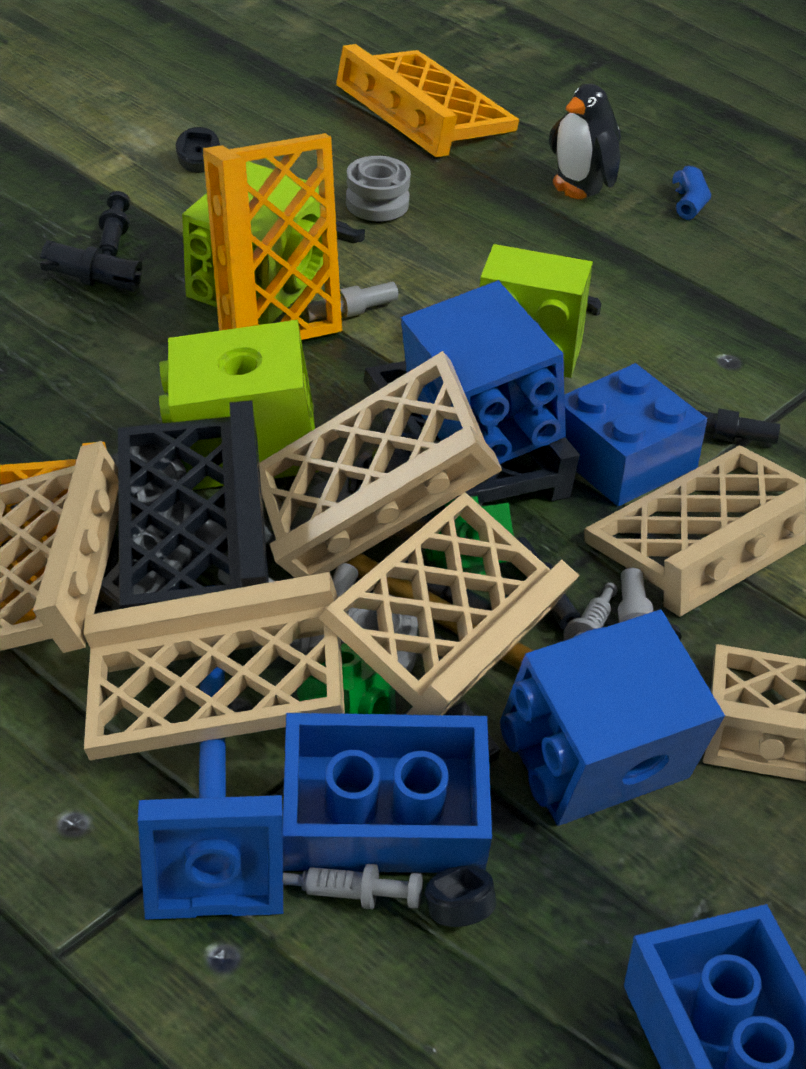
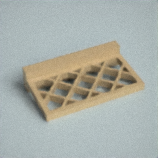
(385, 499)
(735, 544)
(72, 555)
(209, 628)
(479, 647)
(757, 732)

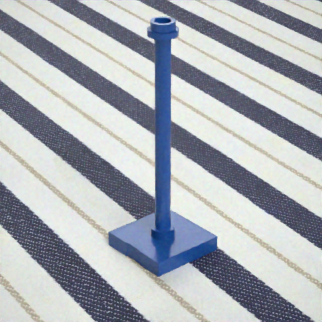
(214, 848)

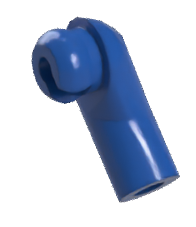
(695, 189)

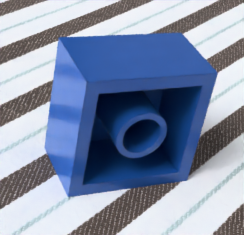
(632, 433)

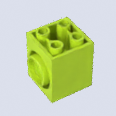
(198, 248)
(235, 366)

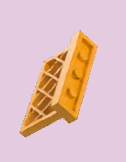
(420, 98)
(232, 237)

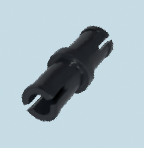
(91, 265)

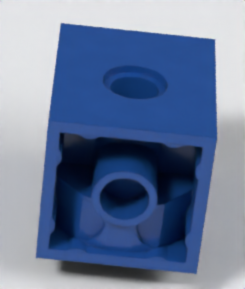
(503, 365)
(609, 716)

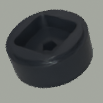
(190, 147)
(461, 896)

